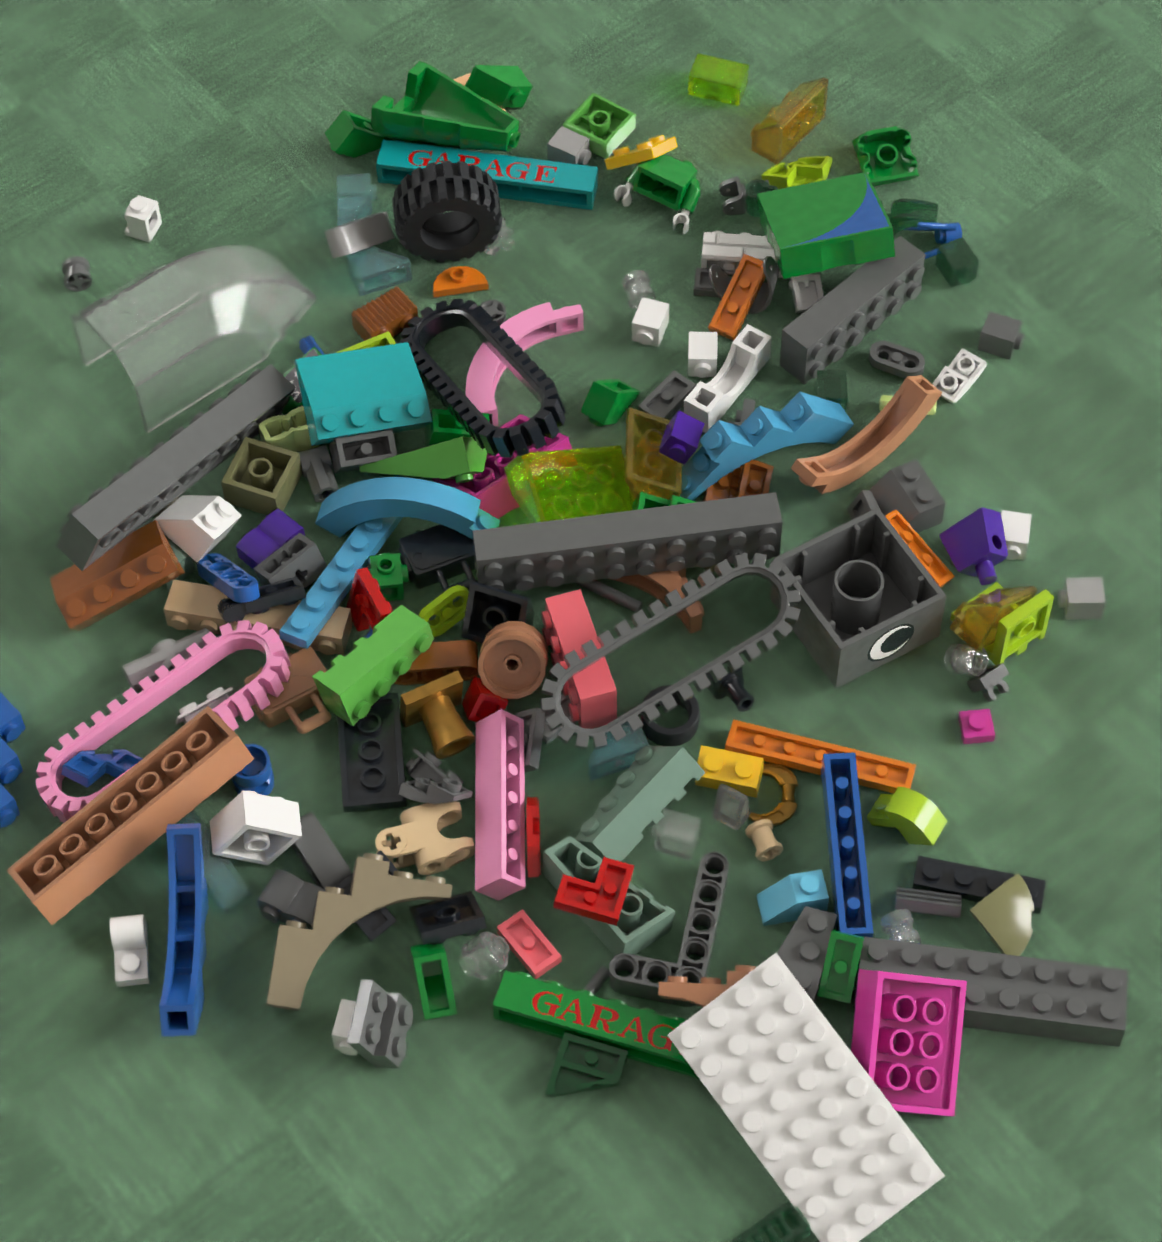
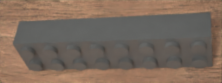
(1017, 991)

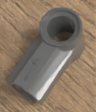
(318, 469)

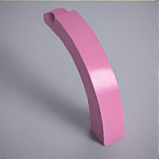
(526, 330)

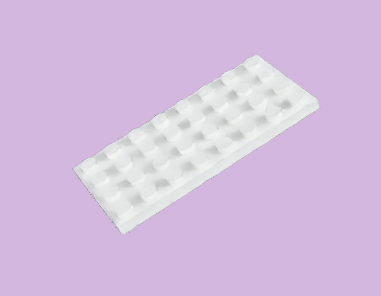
(805, 1104)

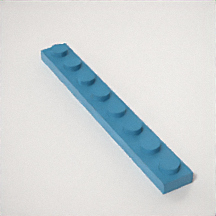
(336, 581)

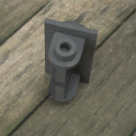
(428, 767)

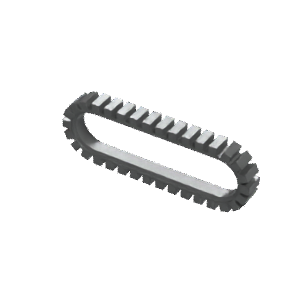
(660, 614)

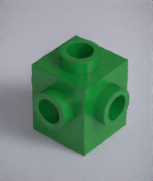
(389, 574)

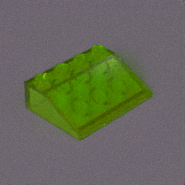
(570, 483)

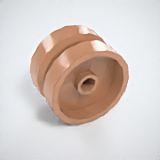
(513, 677)

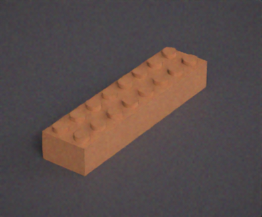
(130, 814)

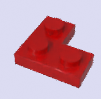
(366, 601)
(599, 899)

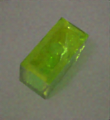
(718, 79)

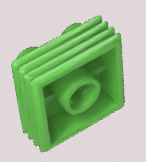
(602, 123)

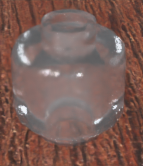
(484, 955)

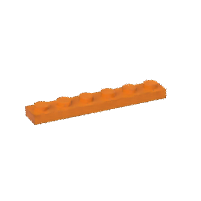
(807, 755)

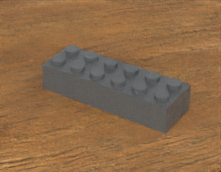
(851, 311)

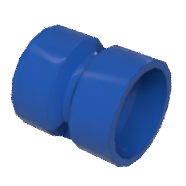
(256, 775)

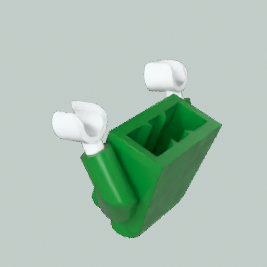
(667, 182)

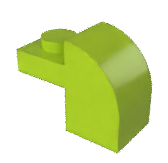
(911, 814)

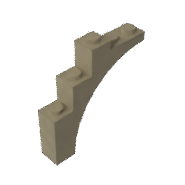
(370, 890)

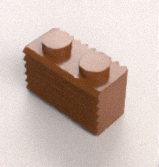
(384, 314)

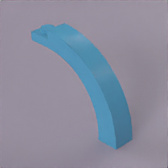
(402, 498)

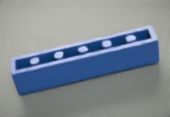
(846, 844)

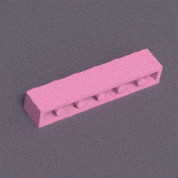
(499, 805)

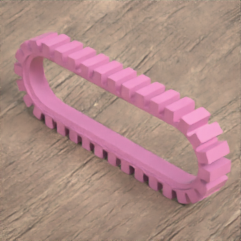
(153, 694)

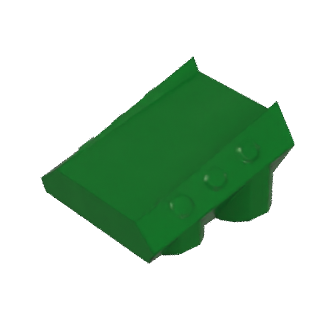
(886, 155)

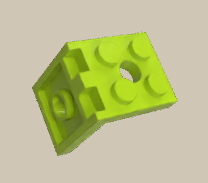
(1019, 626)

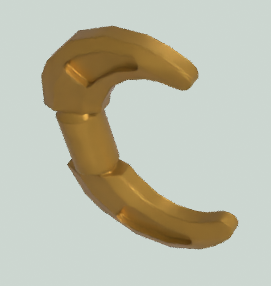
(788, 782)

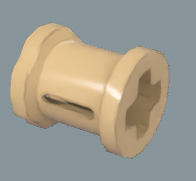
(764, 840)

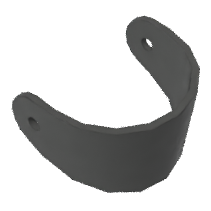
(764, 297)

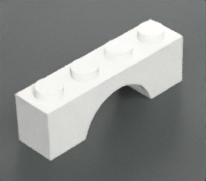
(744, 361)

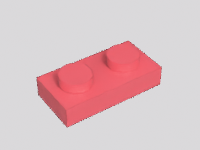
(529, 944)

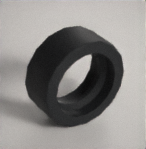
(673, 736)

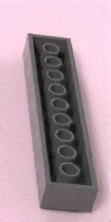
(172, 467)
(627, 542)

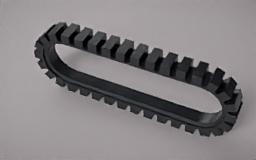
(486, 435)

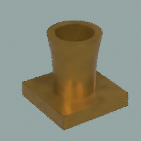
(435, 706)

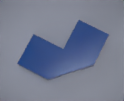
(88, 767)

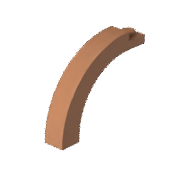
(873, 442)

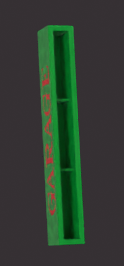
(556, 1010)

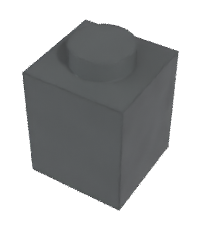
(1001, 335)

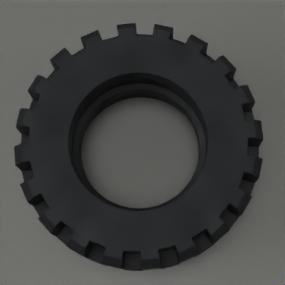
(445, 188)

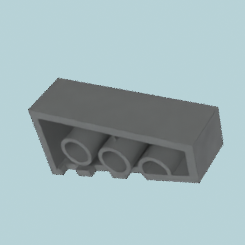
(807, 947)

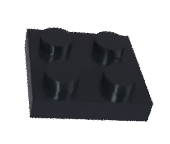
(446, 919)

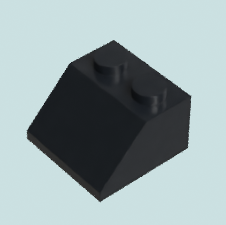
(491, 607)

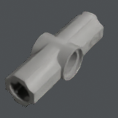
(160, 655)

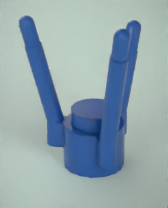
(943, 233)

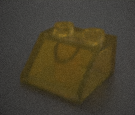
(979, 619)

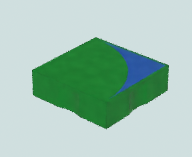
(826, 225)

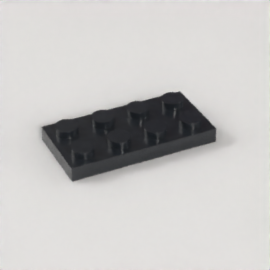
(372, 758)

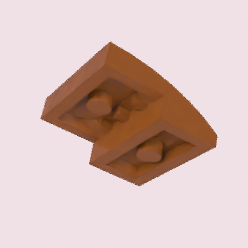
(746, 480)

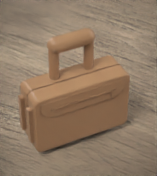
(298, 694)

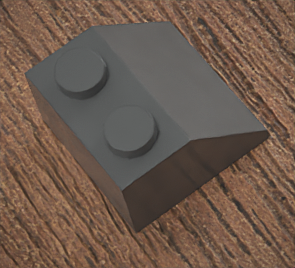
(912, 494)

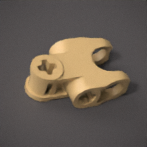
(420, 840)

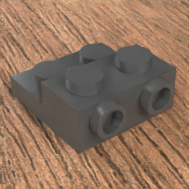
(380, 1025)

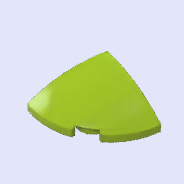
(799, 172)

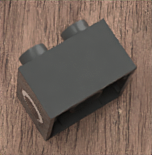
(861, 597)

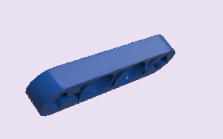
(228, 578)

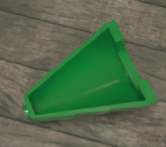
(444, 114)

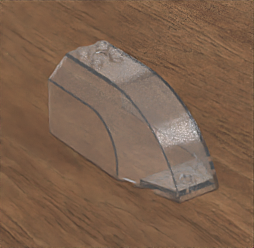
(193, 324)

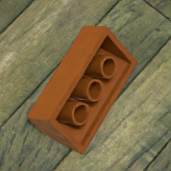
(117, 578)

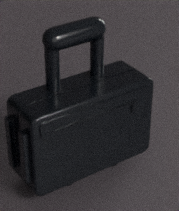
(437, 556)

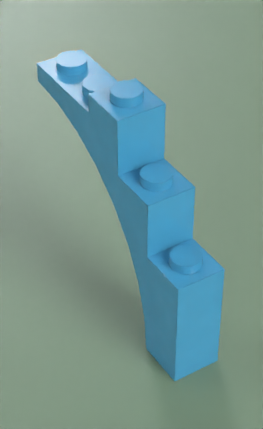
(765, 430)

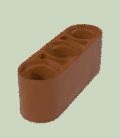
(442, 660)

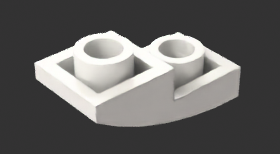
(959, 376)

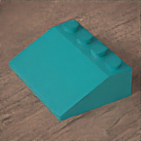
(362, 392)

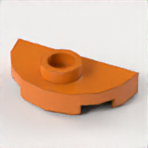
(458, 281)

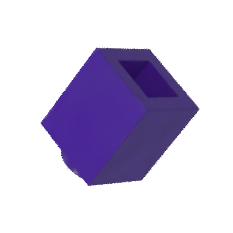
(681, 437)

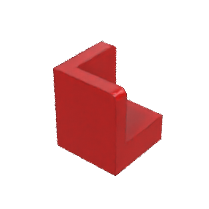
(481, 702)

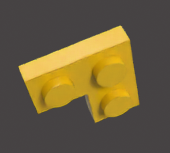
(645, 151)

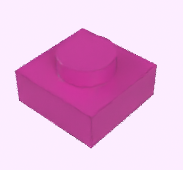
(976, 726)

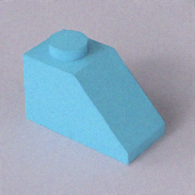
(789, 896)

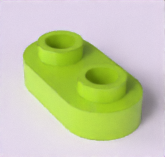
(446, 611)

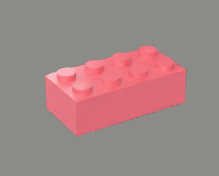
(592, 689)

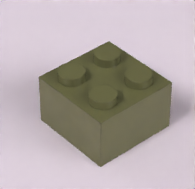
(261, 477)

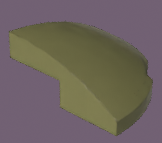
(1007, 916)

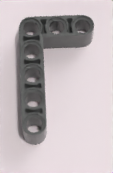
(693, 941)

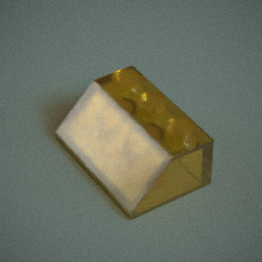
(790, 120)
(644, 466)

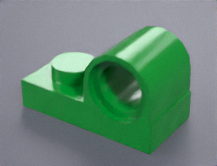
(841, 966)

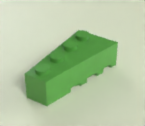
(373, 665)

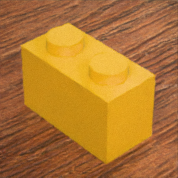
(730, 768)

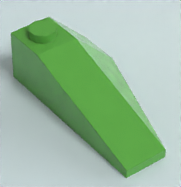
(446, 460)

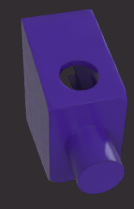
(977, 544)

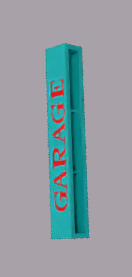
(515, 176)

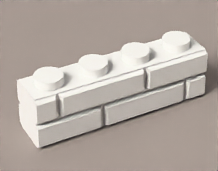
(729, 249)

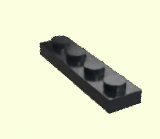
(969, 881)

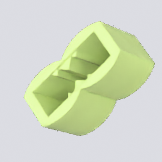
(287, 431)

